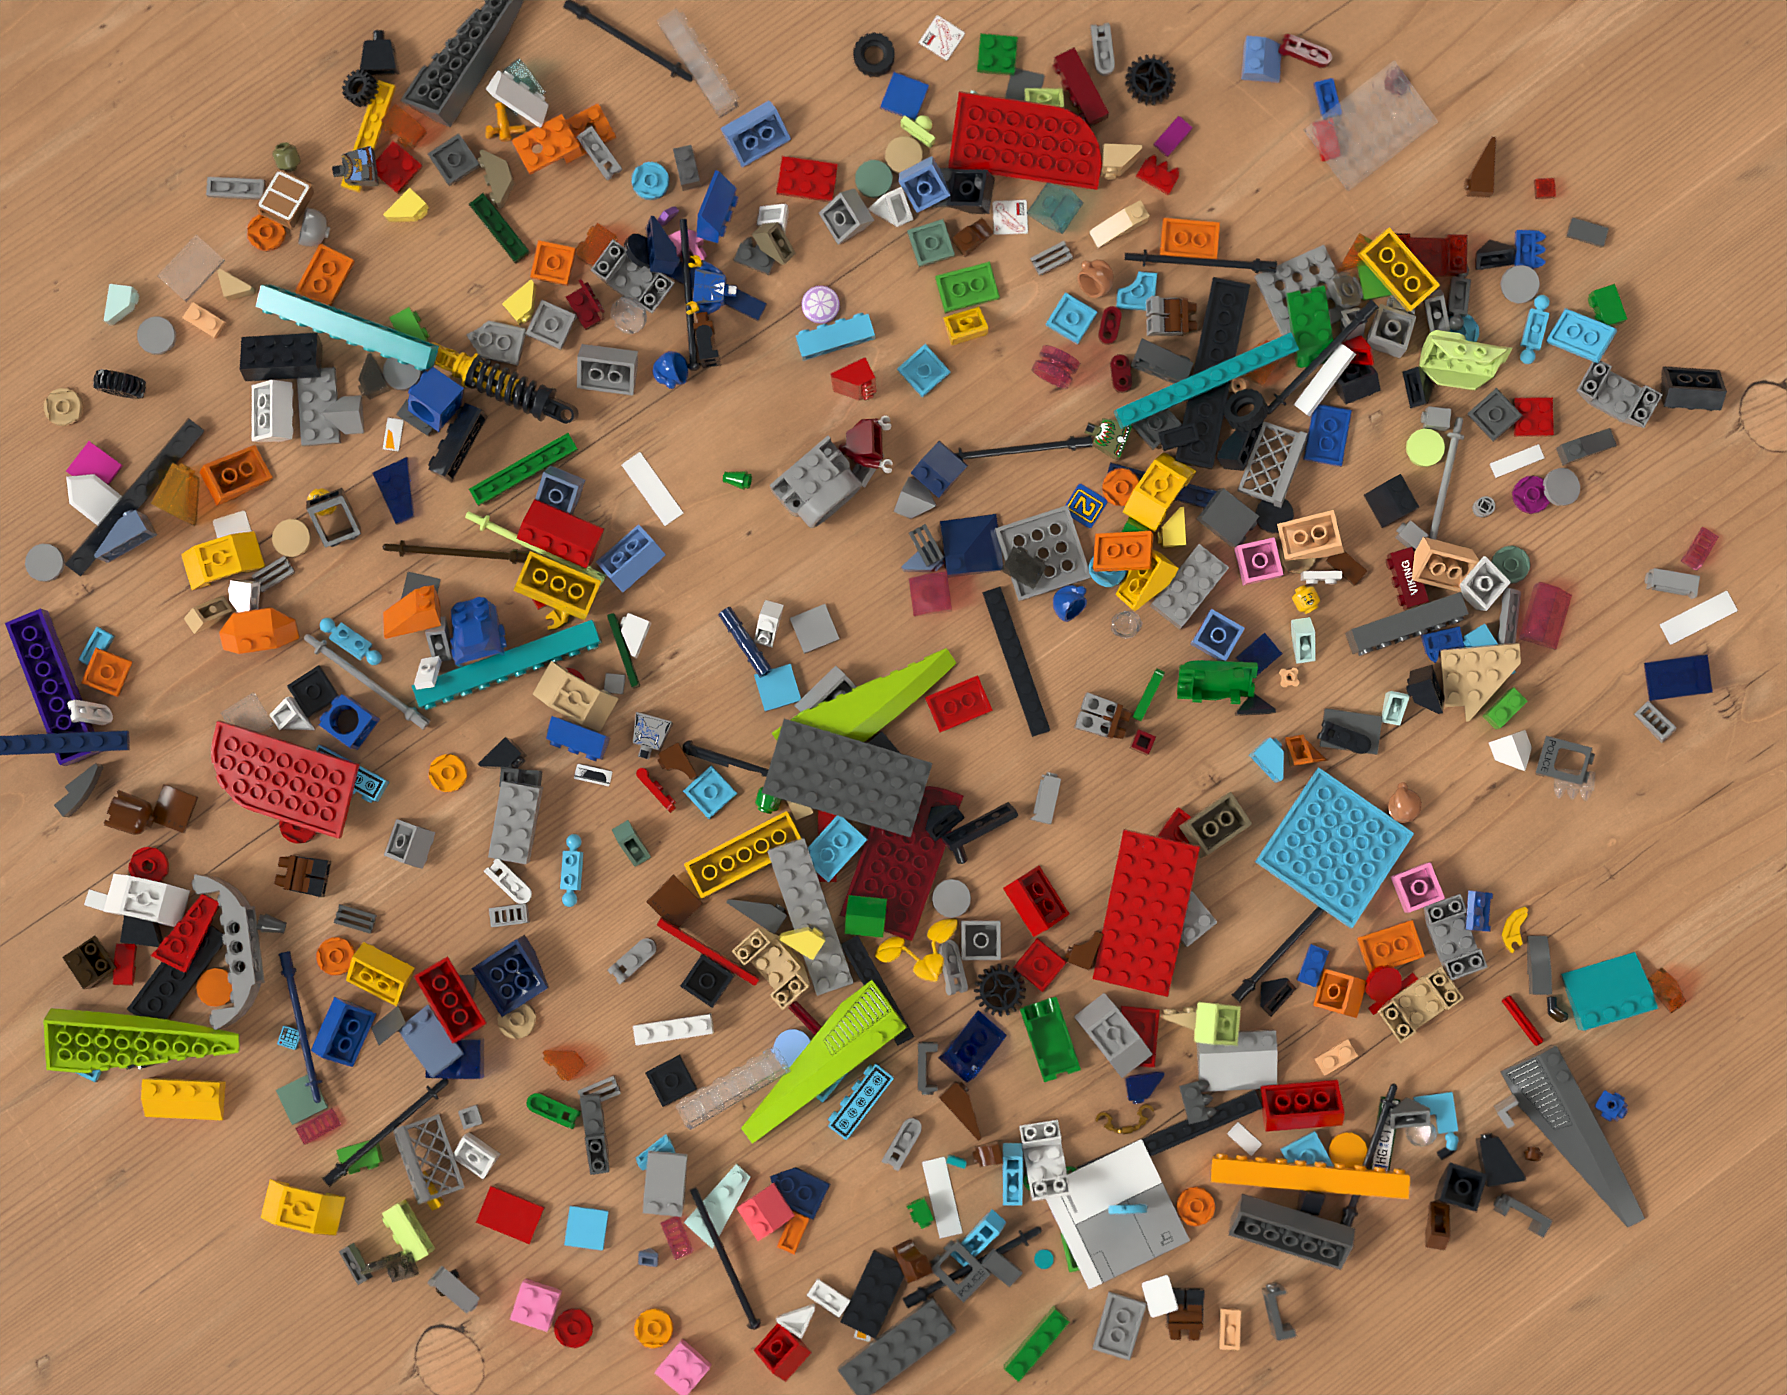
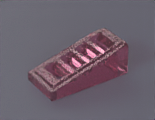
(1692, 558)
(302, 1133)
(689, 1249)

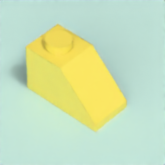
(407, 208)
(522, 303)
(1173, 531)
(804, 940)

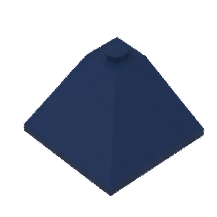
(971, 545)
(511, 975)

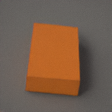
(793, 1232)

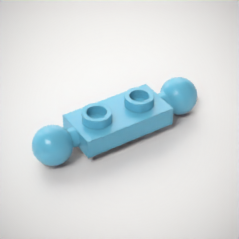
(1534, 329)
(350, 641)
(571, 870)

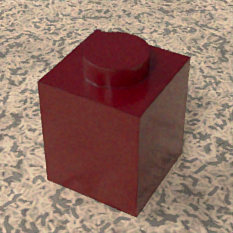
(1142, 742)

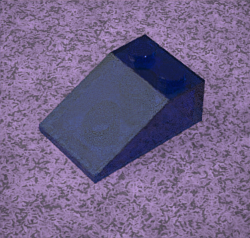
(1678, 677)
(972, 1047)
(468, 1065)

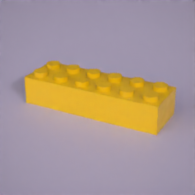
(740, 855)

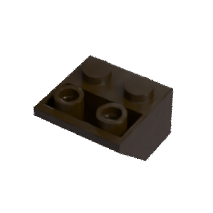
(89, 963)

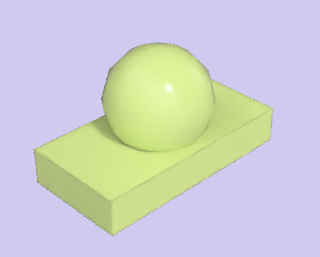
(919, 129)

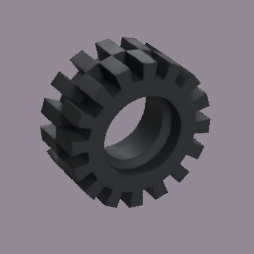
(354, 82)

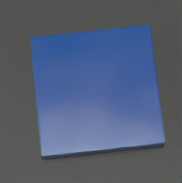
(904, 96)

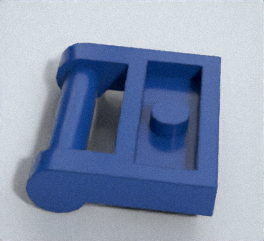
(1478, 911)

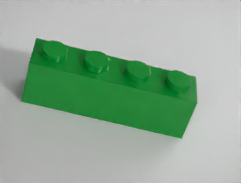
(1036, 1344)

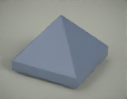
(648, 1257)

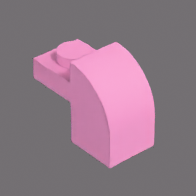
(694, 243)

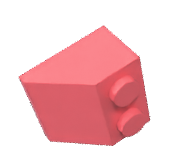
(765, 1211)

